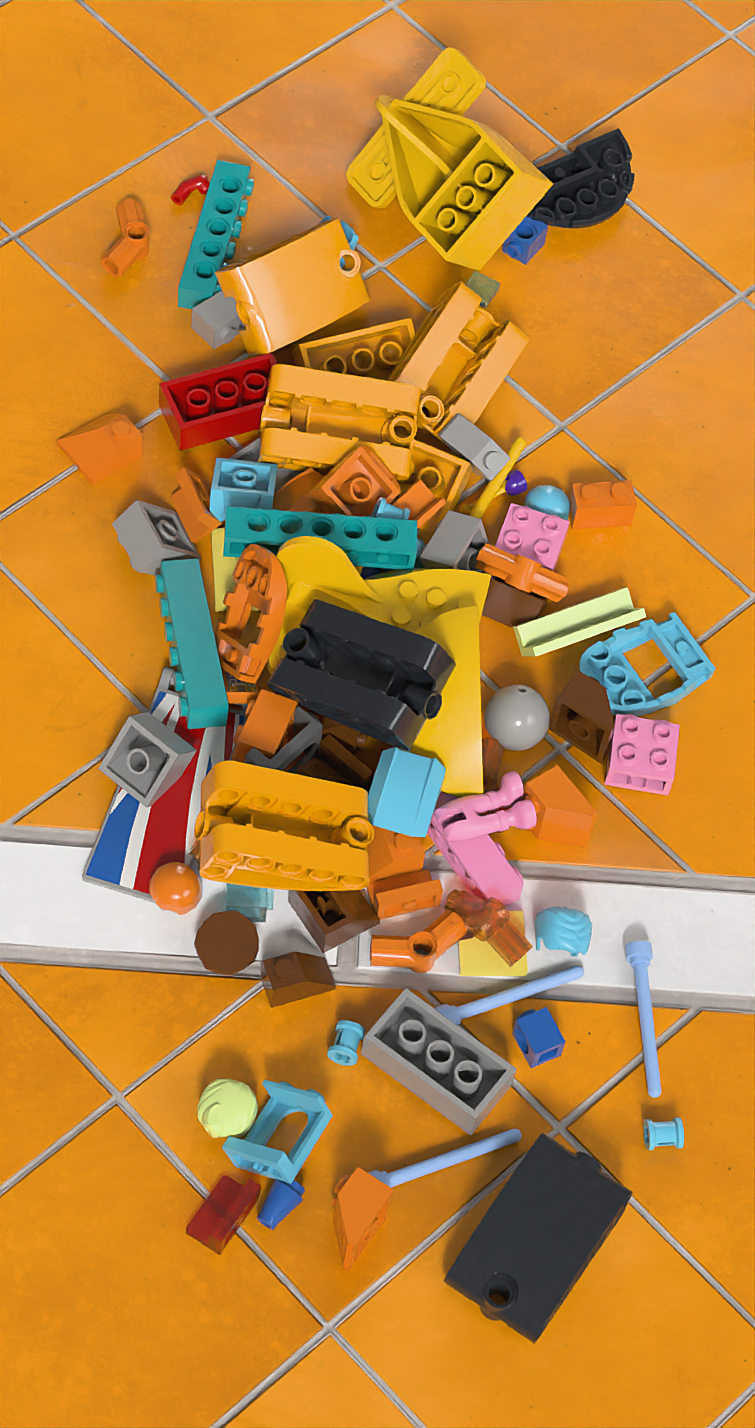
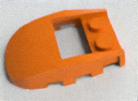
(258, 584)

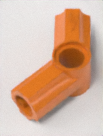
(133, 242)
(522, 573)
(435, 939)

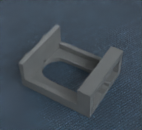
(305, 738)

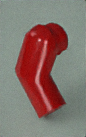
(188, 186)

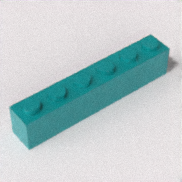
(193, 644)

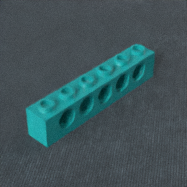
(215, 232)
(365, 550)

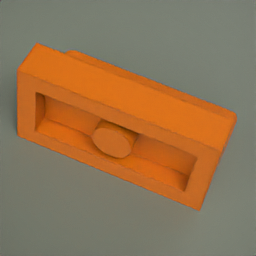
(420, 502)
(193, 505)
(404, 894)

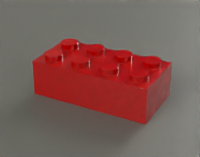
(216, 401)

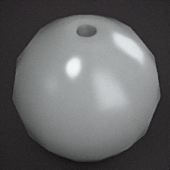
(517, 717)

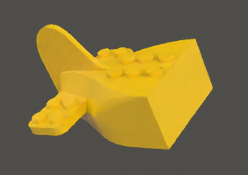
(449, 172)
(396, 597)

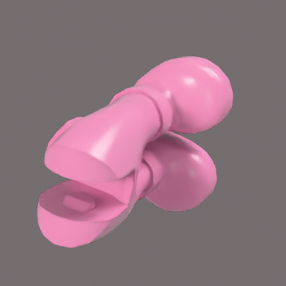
(510, 794)

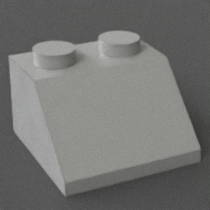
(153, 536)
(455, 543)
(146, 758)

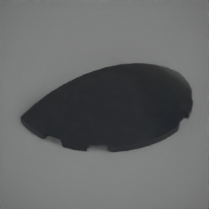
(587, 183)

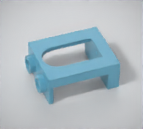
(252, 1152)

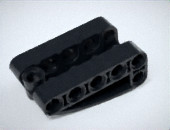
(363, 673)
(538, 1236)

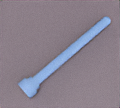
(639, 956)
(510, 995)
(448, 1159)

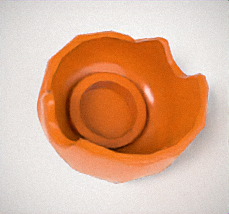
(175, 887)

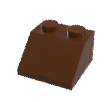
(584, 716)

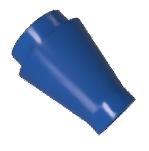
(280, 1202)

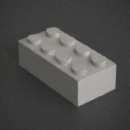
(438, 1061)

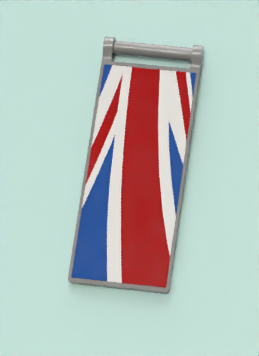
(142, 838)

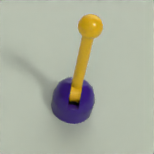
(512, 485)

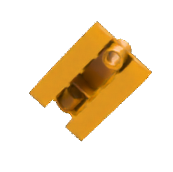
(294, 287)
(458, 358)
(325, 415)
(282, 830)

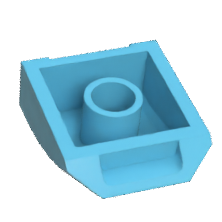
(241, 484)
(405, 792)

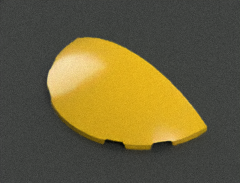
(456, 731)

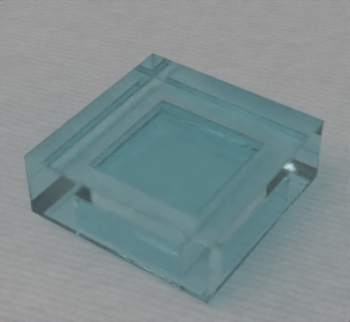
(484, 287)

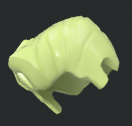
(227, 1108)

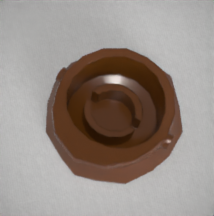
(227, 942)

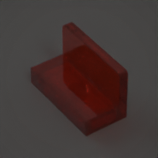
(223, 1213)

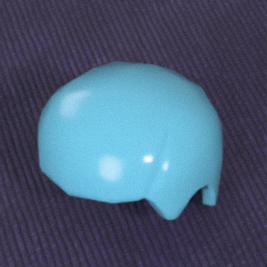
(548, 500)

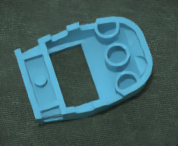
(623, 685)

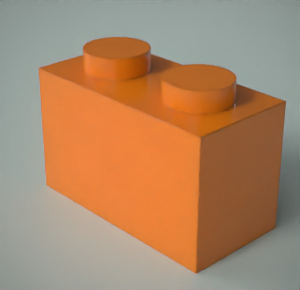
(602, 504)

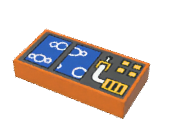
(239, 691)

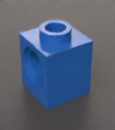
(525, 240)
(538, 1036)

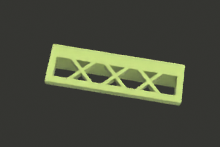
(576, 623)

